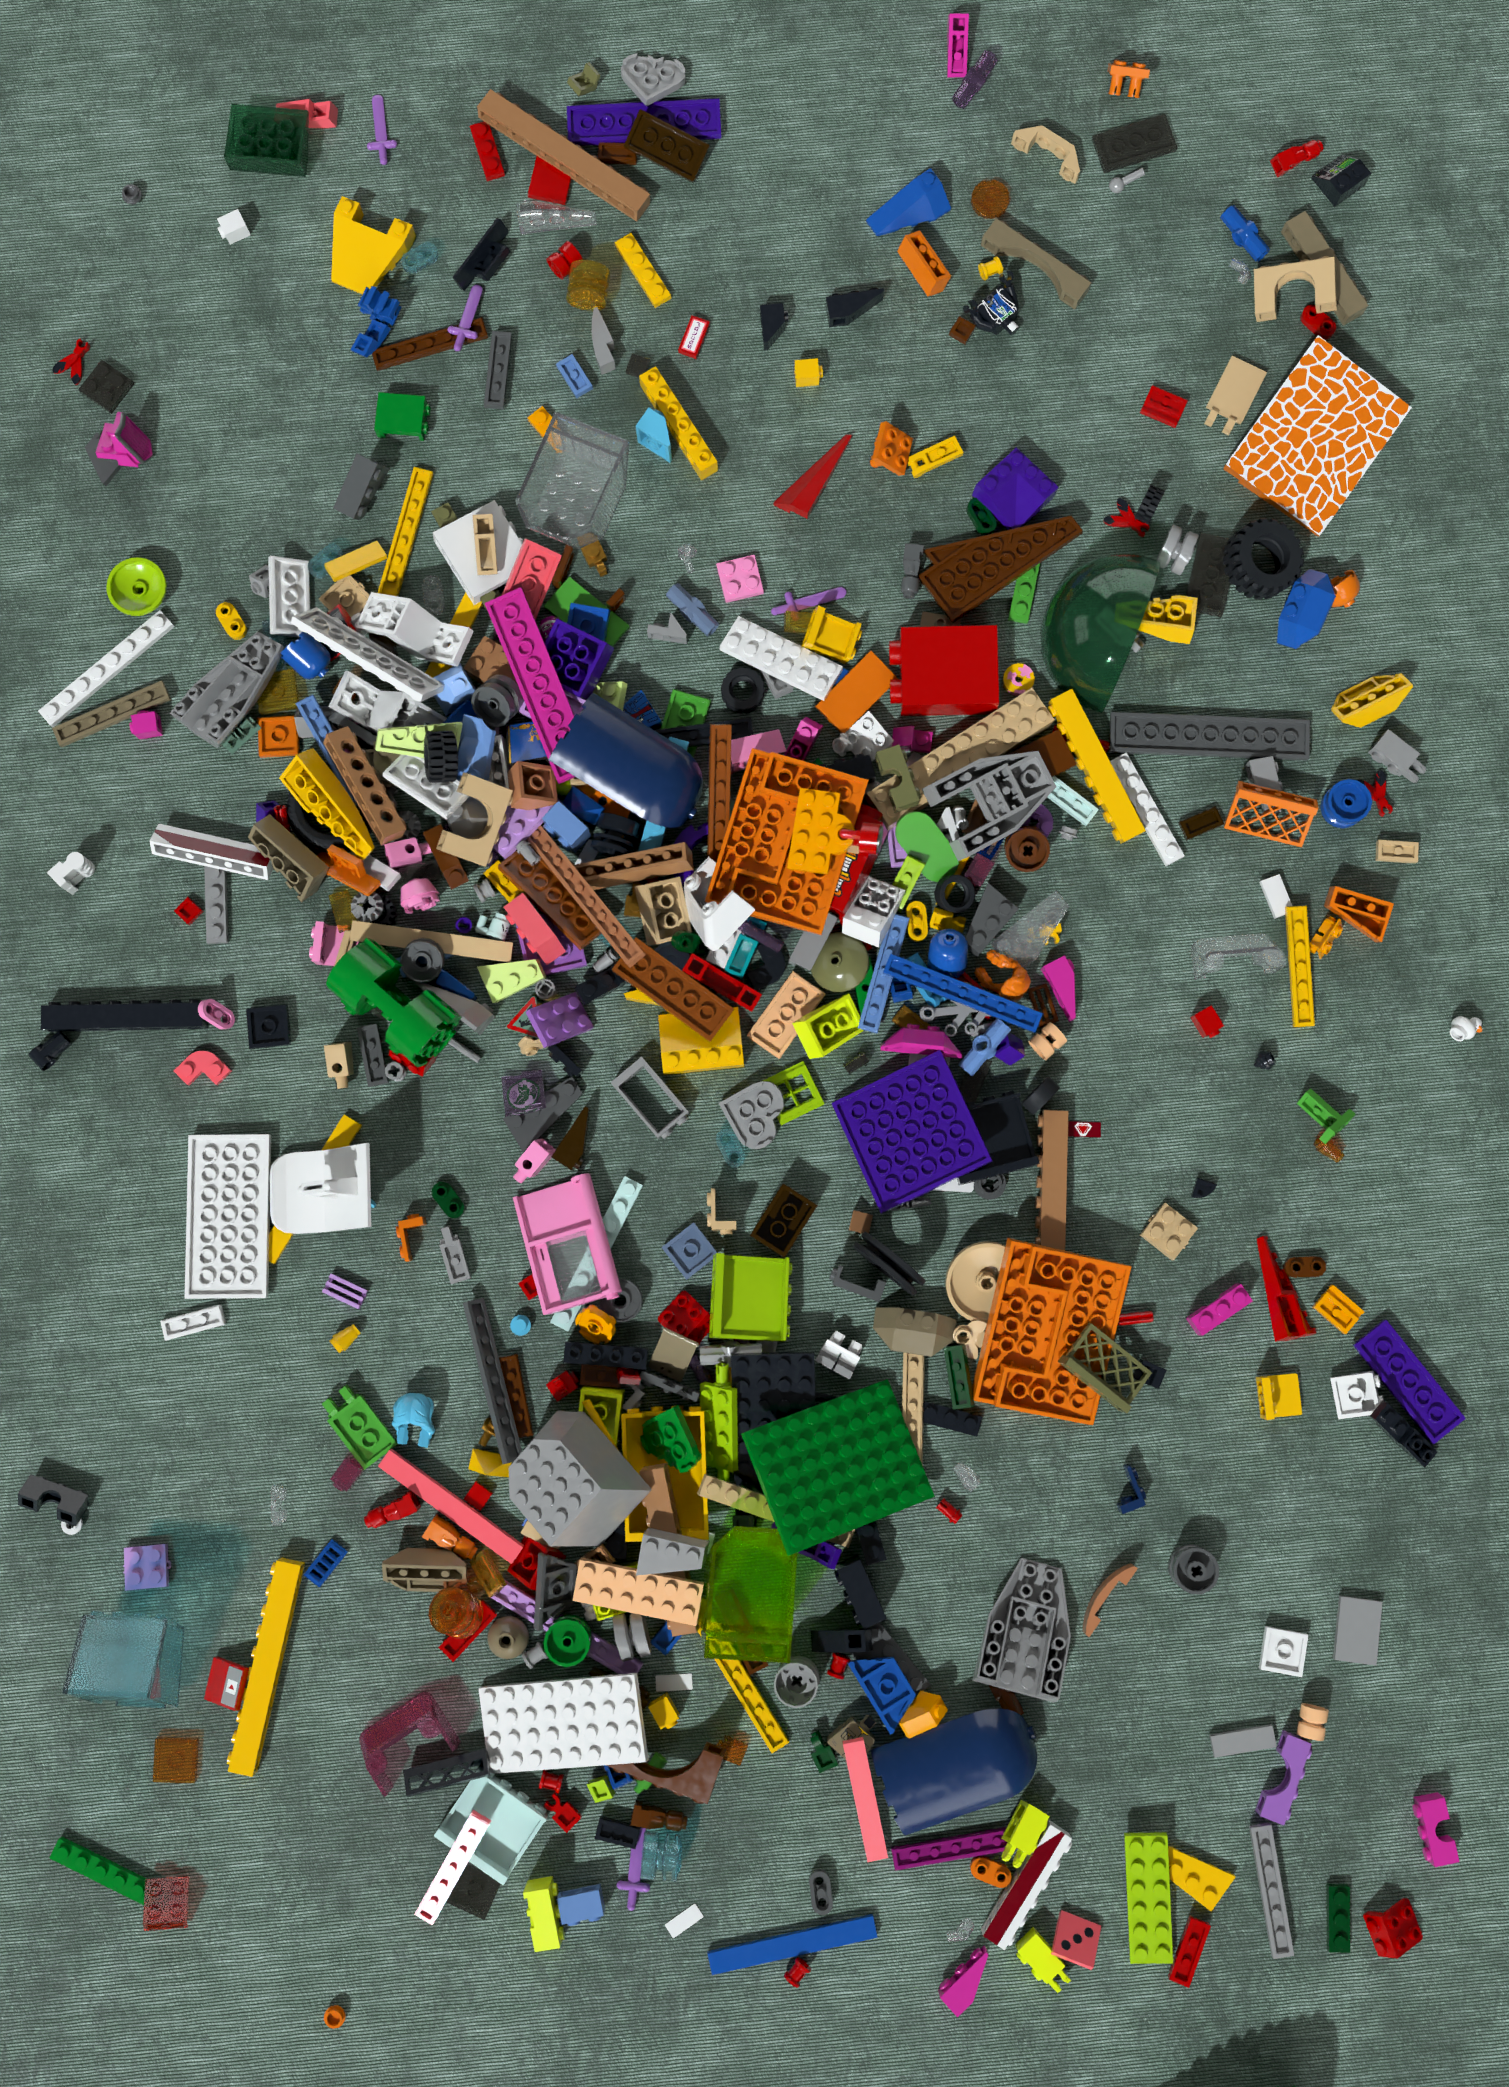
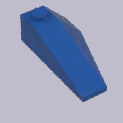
(916, 203)

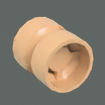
(1043, 1046)
(1312, 1723)

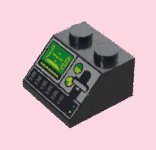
(1341, 178)

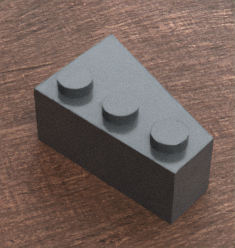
(360, 486)

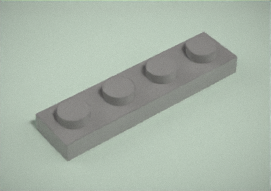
(216, 905)

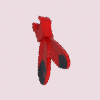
(74, 361)
(1127, 519)
(1378, 792)

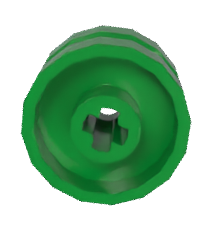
(564, 1653)

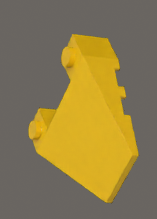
(362, 253)

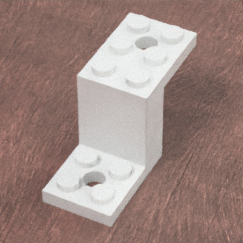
(414, 629)
(380, 708)

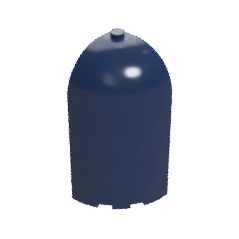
(630, 764)
(956, 1767)

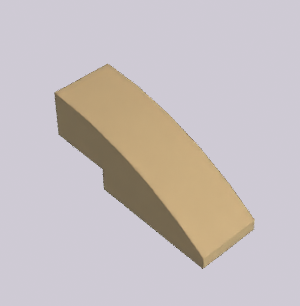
(485, 544)

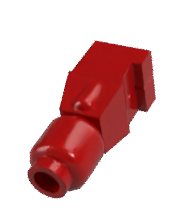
(1295, 155)
(394, 1510)

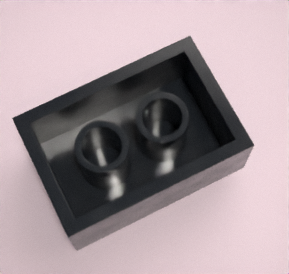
(859, 1592)

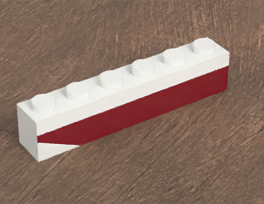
(210, 851)
(1025, 1886)

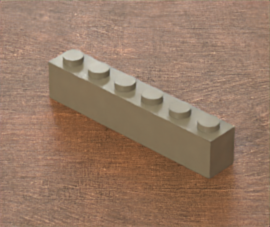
(1311, 245)

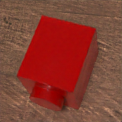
(1207, 1022)

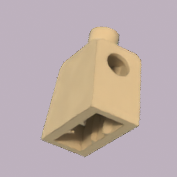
(339, 1054)

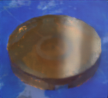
(990, 199)

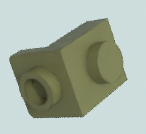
(584, 81)

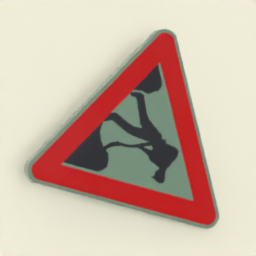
(521, 1022)

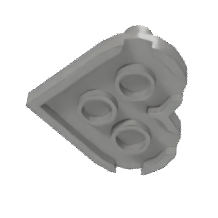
(651, 77)
(753, 1113)

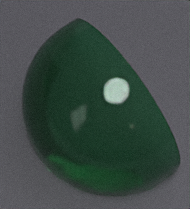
(1095, 624)

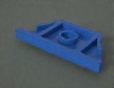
(884, 1687)

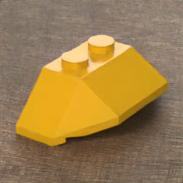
(1371, 699)

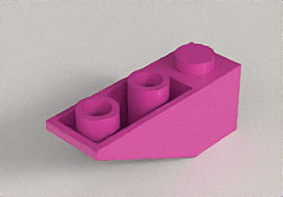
(803, 739)
(961, 1988)

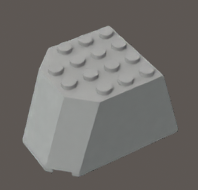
(574, 1482)

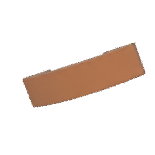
(1123, 1575)

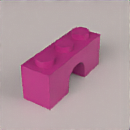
(1219, 1310)
(1431, 1810)

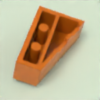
(1361, 911)

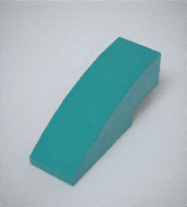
(743, 951)

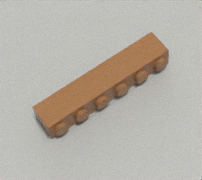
(637, 866)

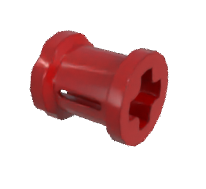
(838, 1665)
(551, 1781)
(797, 1972)

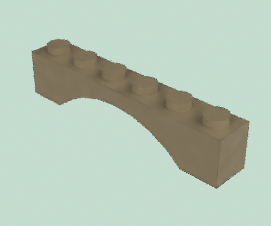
(1005, 241)

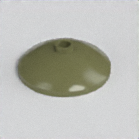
(849, 970)

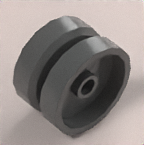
(497, 700)
(1205, 1572)

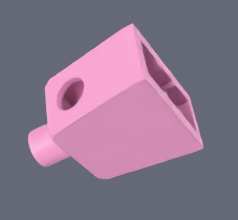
(398, 855)
(539, 1154)

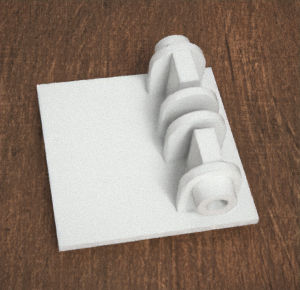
(868, 736)

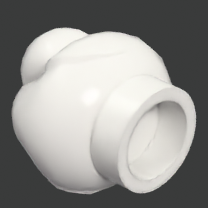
(1463, 1028)

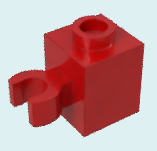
(563, 1384)

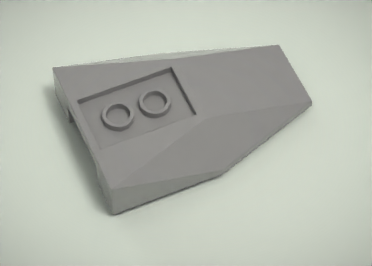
(1027, 1634)

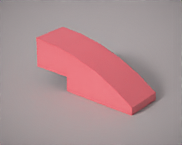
(320, 114)

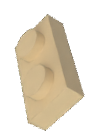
(1397, 851)

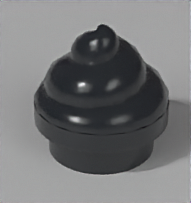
(1265, 1060)

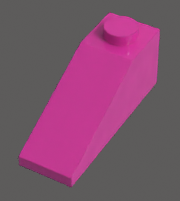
(957, 45)
(1062, 983)

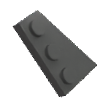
(669, 1386)

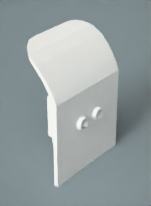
(321, 1190)

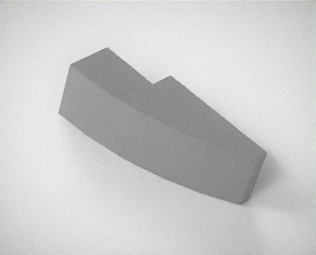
(602, 343)

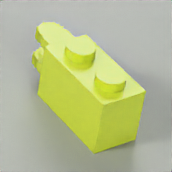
(1023, 1832)
(1037, 1953)

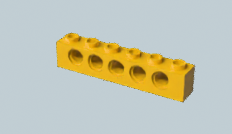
(678, 423)

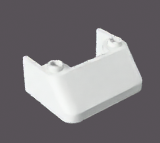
(712, 920)

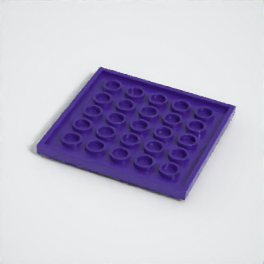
(911, 1132)

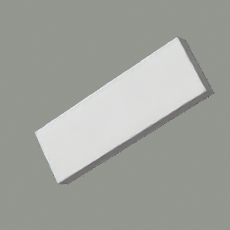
(380, 871)
(193, 1322)

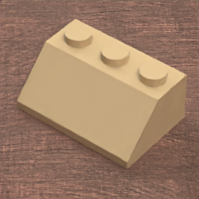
(662, 909)

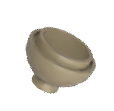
(515, 1630)

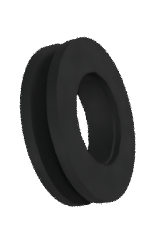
(889, 1263)

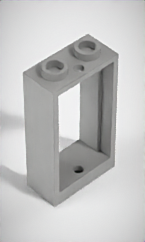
(629, 1073)

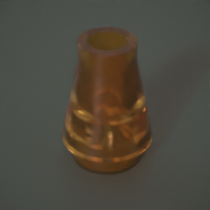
(1329, 1149)

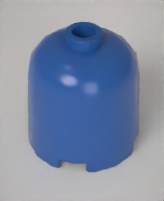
(307, 656)
(948, 953)

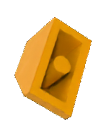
(923, 1714)

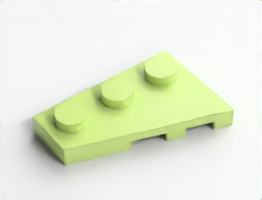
(509, 978)

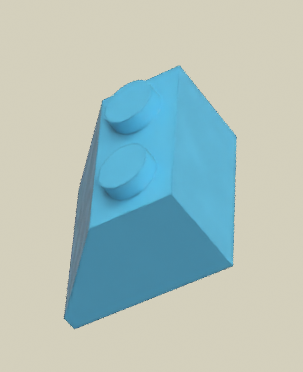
(653, 433)

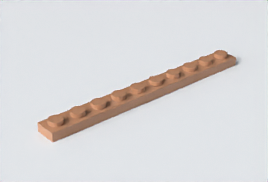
(586, 897)

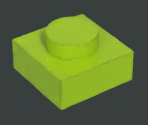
(601, 1789)

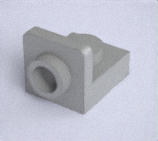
(260, 581)

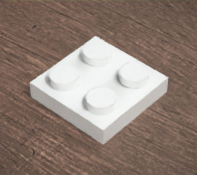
(1283, 1651)

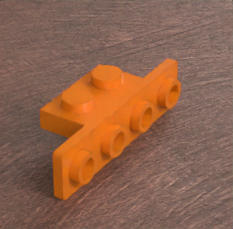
(348, 870)

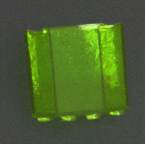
(748, 1597)

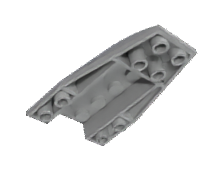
(229, 690)

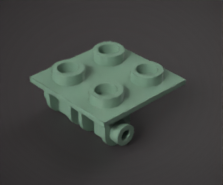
(241, 734)

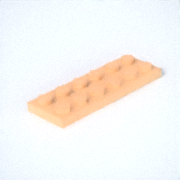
(646, 1595)

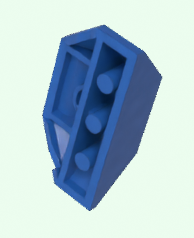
(1305, 609)

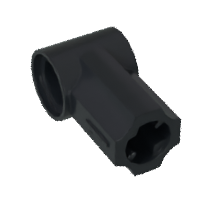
(46, 1054)

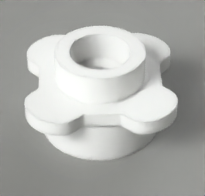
(842, 745)

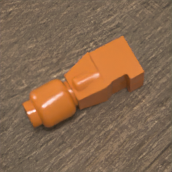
(448, 1537)

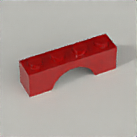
(721, 982)

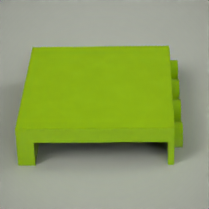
(750, 1298)

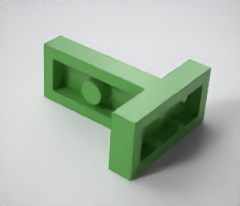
(1324, 1114)

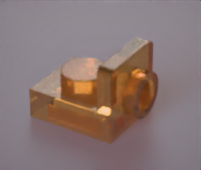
(735, 1749)

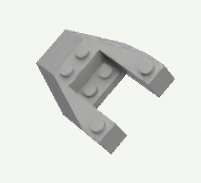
(1006, 791)

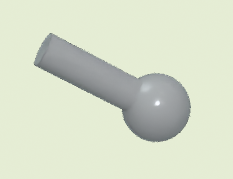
(1117, 184)

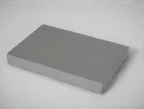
(1357, 1630)

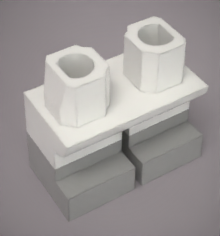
(847, 1359)

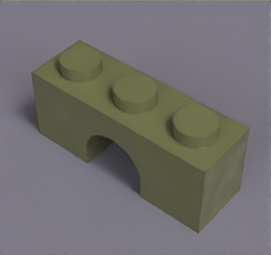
(893, 761)

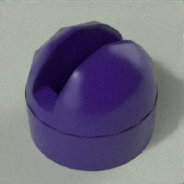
(465, 921)

